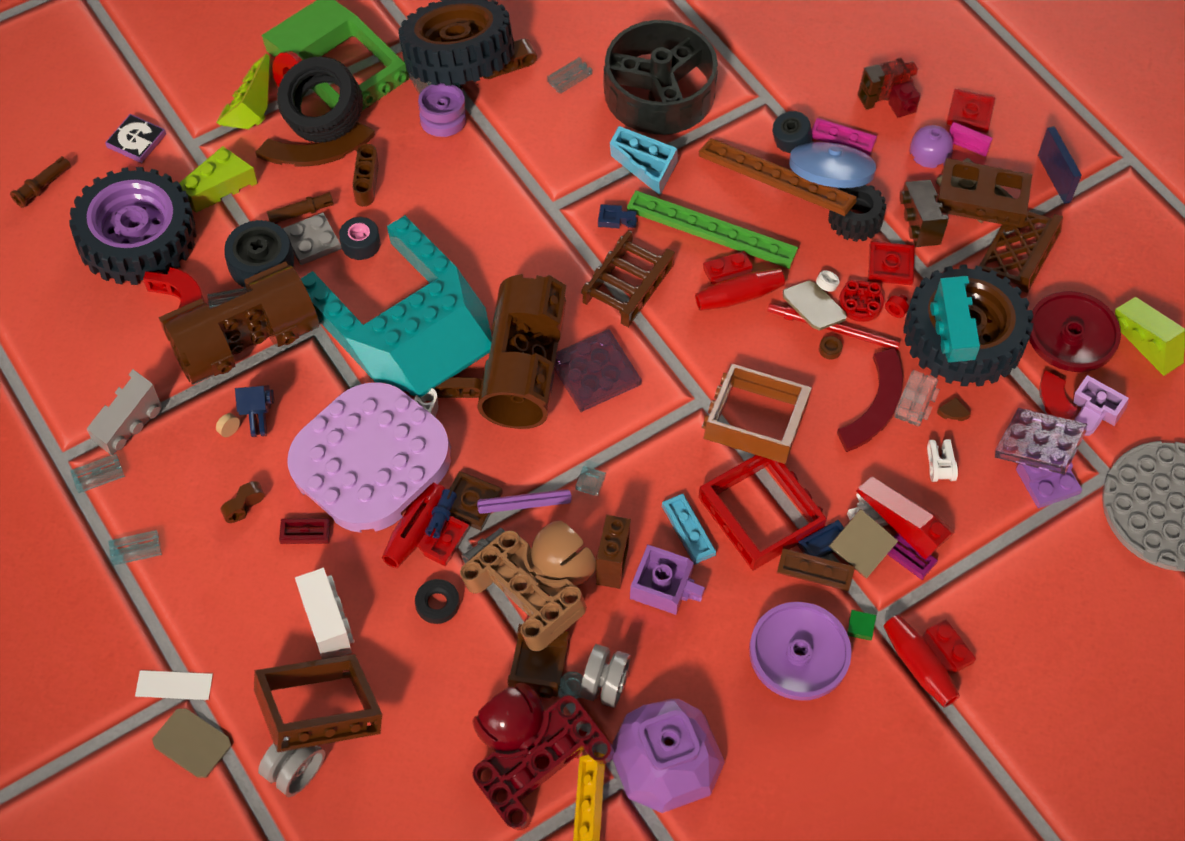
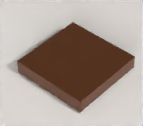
(469, 491)

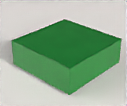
(861, 625)

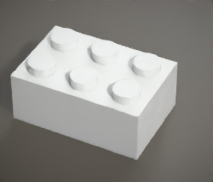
(325, 613)

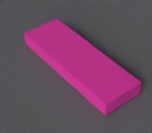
(835, 133)

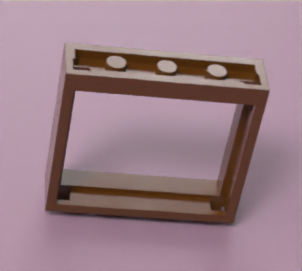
(322, 729)

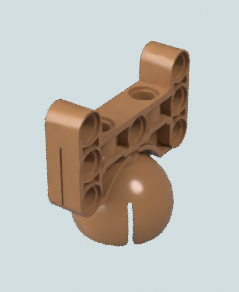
(545, 567)

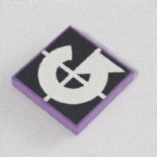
(135, 138)

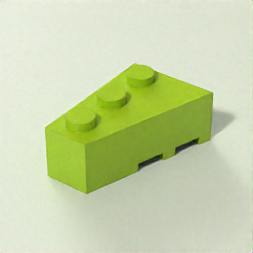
(216, 178)
(1152, 334)

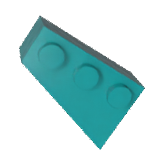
(954, 321)

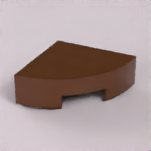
(954, 410)

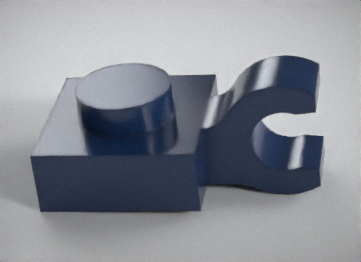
(612, 216)

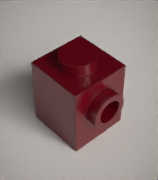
(904, 99)

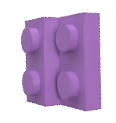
(1048, 486)

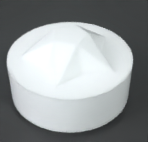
(827, 281)

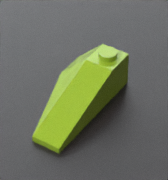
(250, 99)

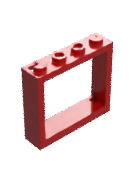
(788, 480)

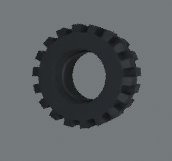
(860, 225)

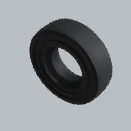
(441, 615)

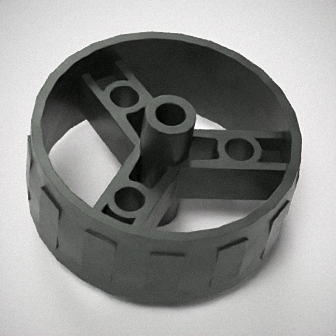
(674, 53)

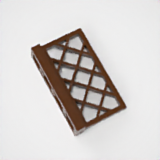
(1036, 257)

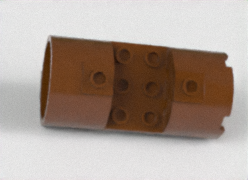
(272, 308)
(523, 352)

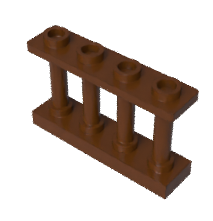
(639, 294)

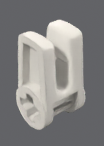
(938, 467)

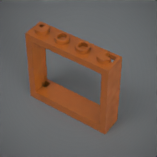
(766, 386)

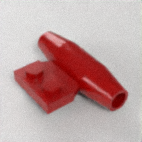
(736, 282)
(411, 532)
(931, 656)

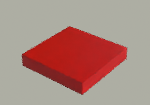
(971, 110)
(891, 263)

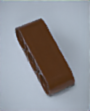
(523, 57)
(365, 175)

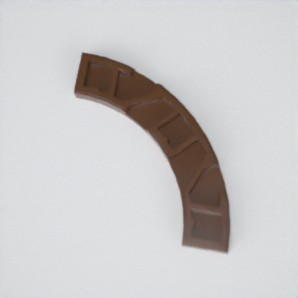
(315, 153)

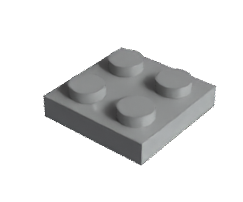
(312, 238)

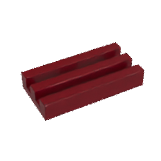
(304, 535)

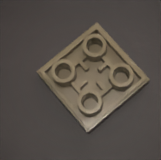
(863, 543)

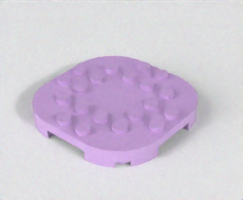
(369, 456)

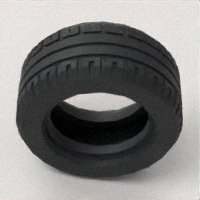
(304, 77)

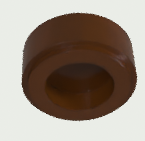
(830, 347)

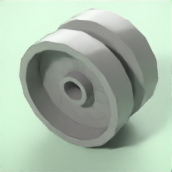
(600, 674)
(292, 768)

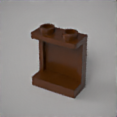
(539, 668)

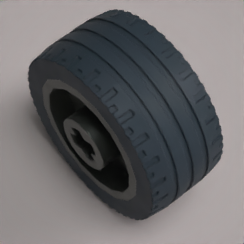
(256, 248)

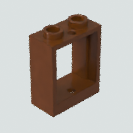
(613, 551)

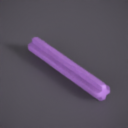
(524, 501)

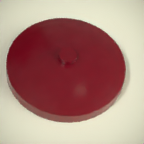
(1074, 331)

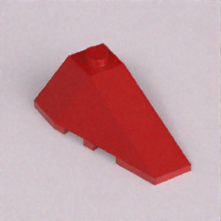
(912, 521)

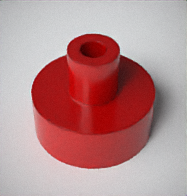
(897, 306)

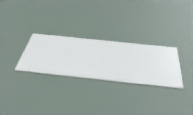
(174, 685)

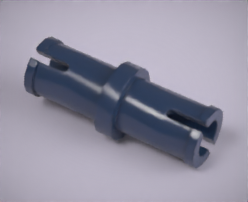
(441, 513)

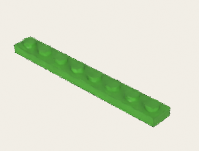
(713, 229)

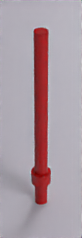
(790, 313)

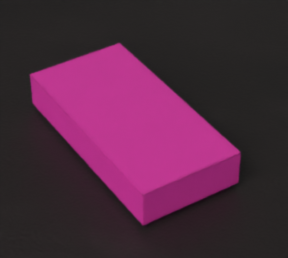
(970, 139)

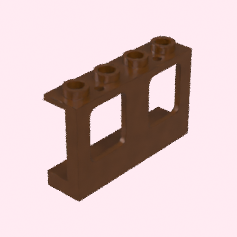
(983, 202)

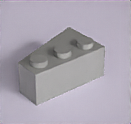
(126, 414)

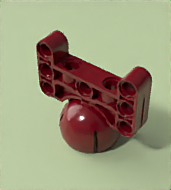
(520, 733)

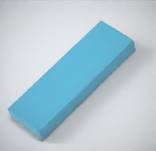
(688, 528)

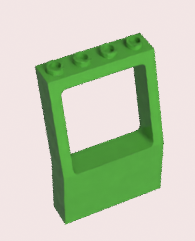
(322, 28)

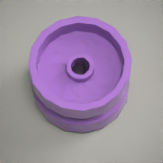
(442, 110)

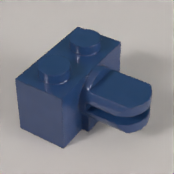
(255, 401)

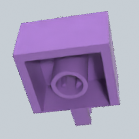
(676, 581)

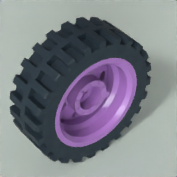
(121, 236)

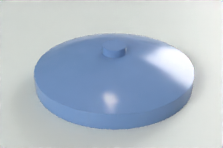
(832, 164)

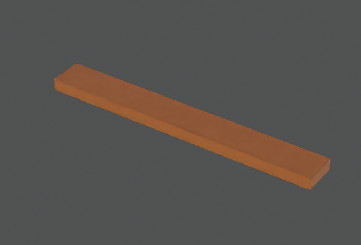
(777, 177)

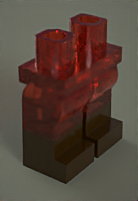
(880, 78)

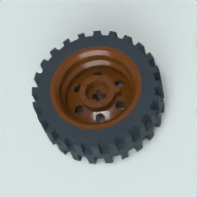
(456, 41)
(1000, 341)

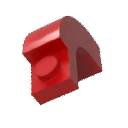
(174, 283)

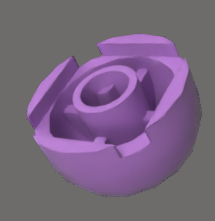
(931, 146)

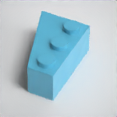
(644, 157)

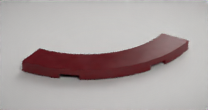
(883, 406)

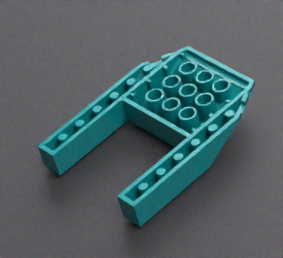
(422, 336)

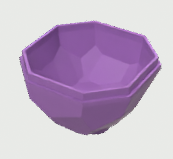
(664, 774)

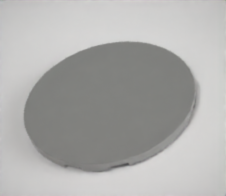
(1147, 503)

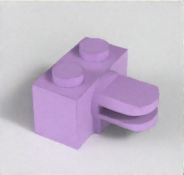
(1098, 404)

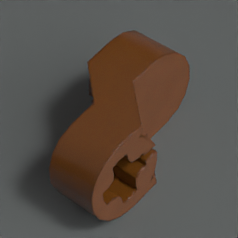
(247, 496)

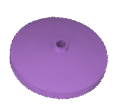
(806, 631)

